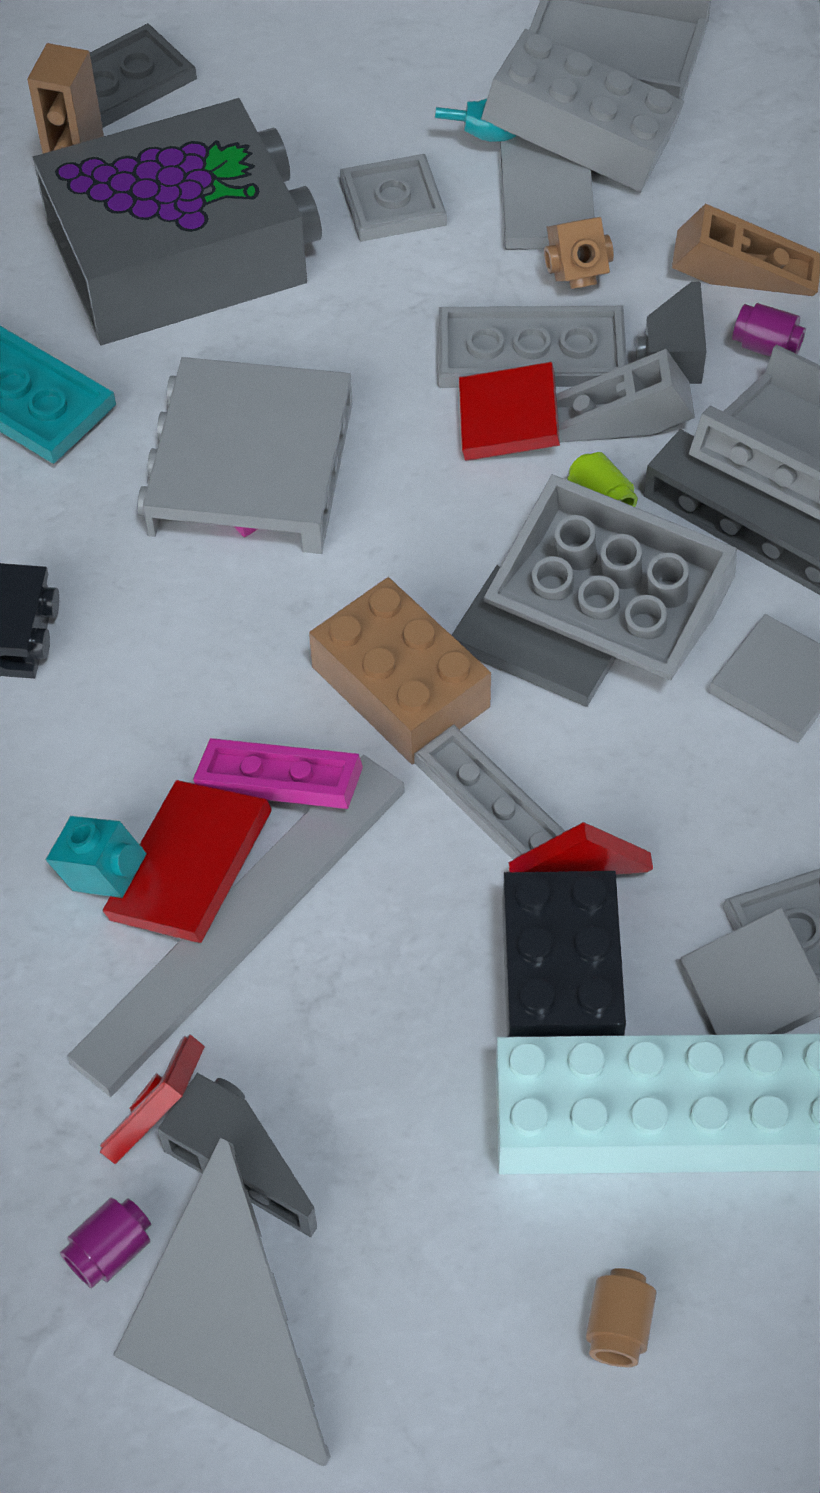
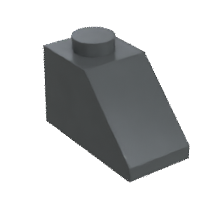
(680, 330)

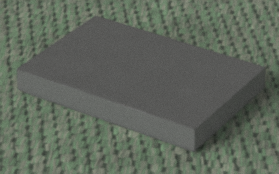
(137, 72)
(531, 650)

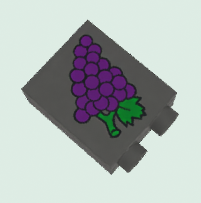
(176, 219)

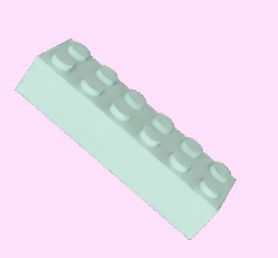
(658, 1103)

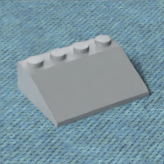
(614, 577)

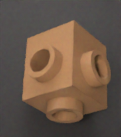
(594, 249)

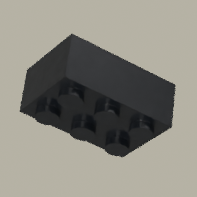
(562, 954)

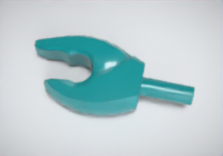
(473, 123)

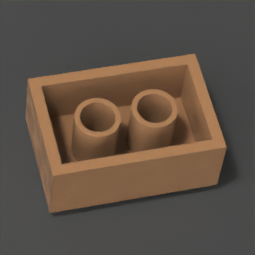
(399, 668)

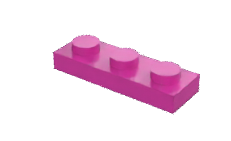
(280, 772)

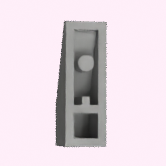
(627, 401)

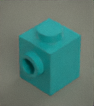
(96, 856)

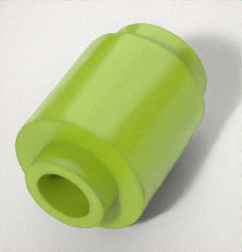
(601, 475)

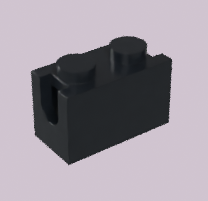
(24, 618)

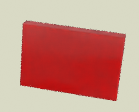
(190, 860)

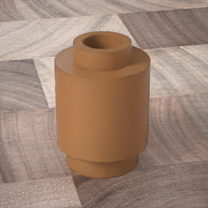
(620, 1318)

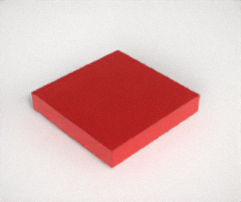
(508, 411)

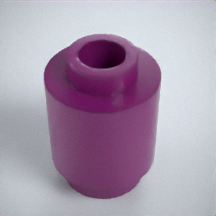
(765, 327)
(106, 1241)

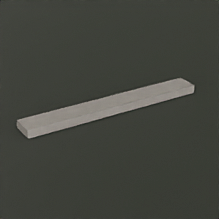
(245, 918)

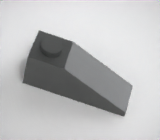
(220, 1111)

